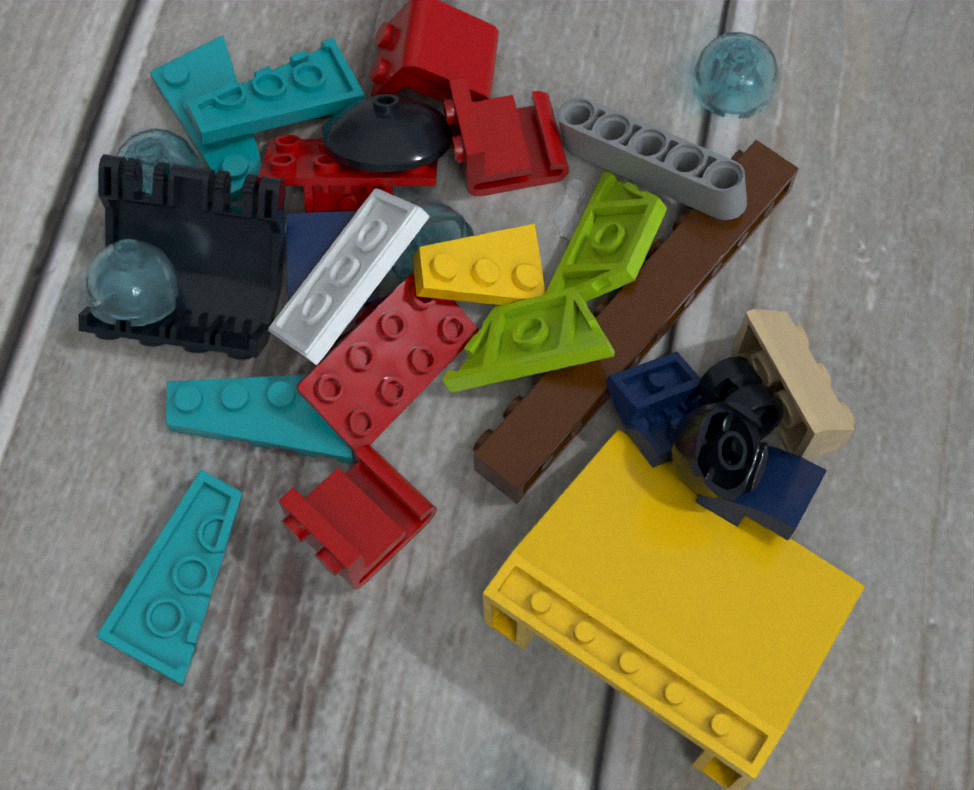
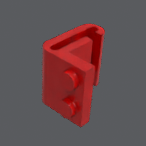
(431, 46)
(503, 144)
(358, 517)

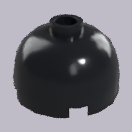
(719, 451)

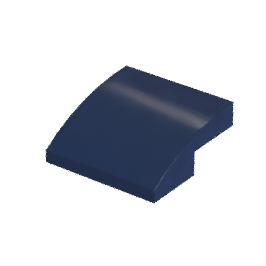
(307, 242)
(654, 401)
(778, 499)

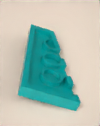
(194, 76)
(292, 93)
(253, 411)
(172, 589)

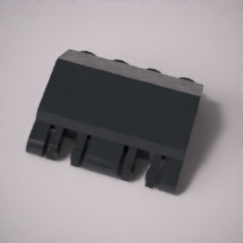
(221, 252)

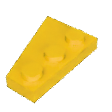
(482, 267)

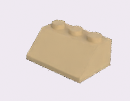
(779, 352)

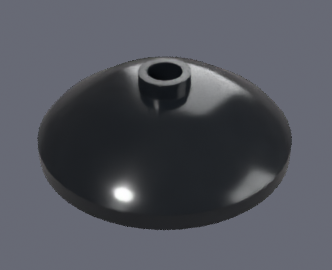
(387, 134)

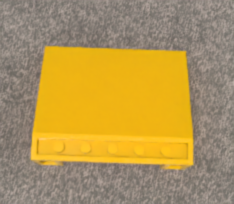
(675, 607)

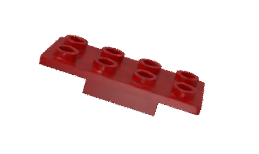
(328, 183)
(385, 362)

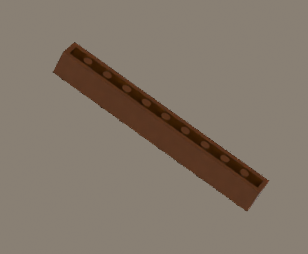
(634, 322)

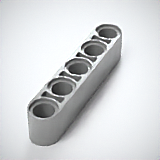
(654, 158)

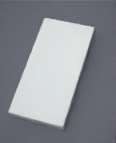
(348, 274)

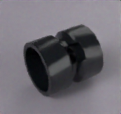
(739, 382)

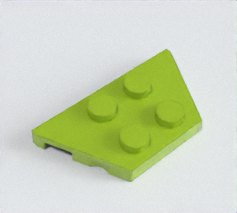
(609, 239)
(531, 339)

